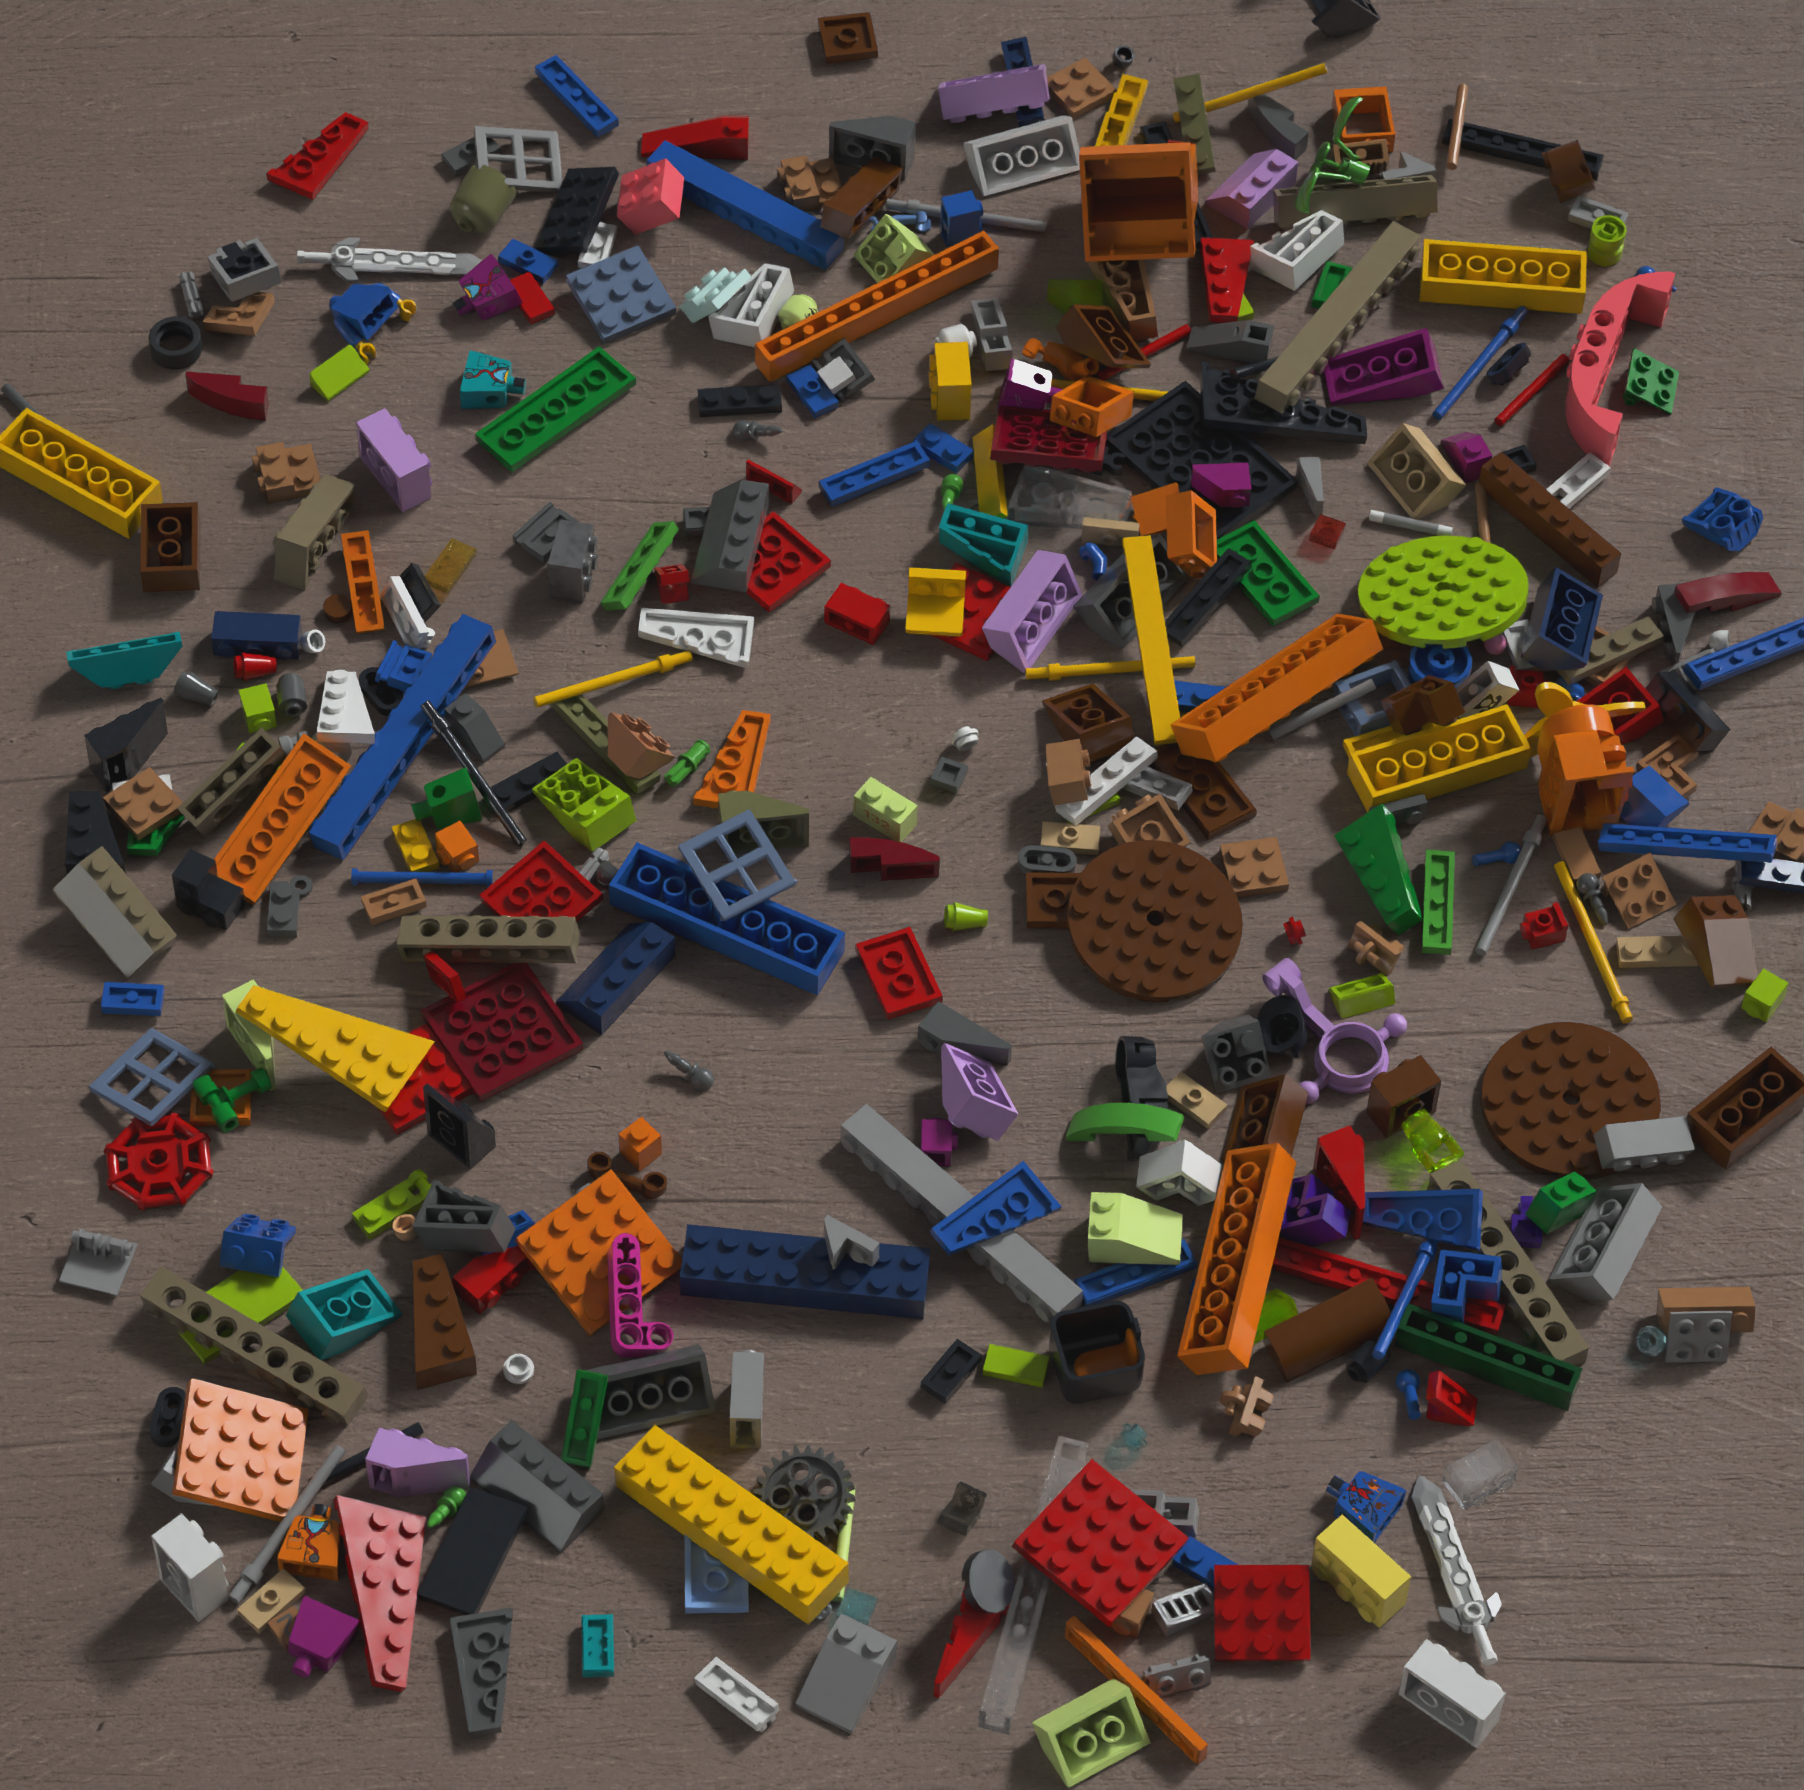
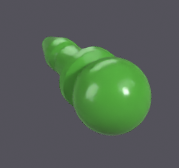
(951, 488)
(447, 1505)

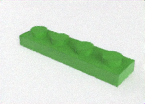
(639, 566)
(1438, 902)

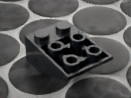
(125, 744)

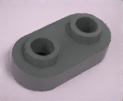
(1046, 859)

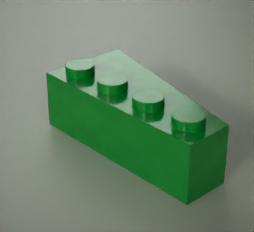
(1379, 862)

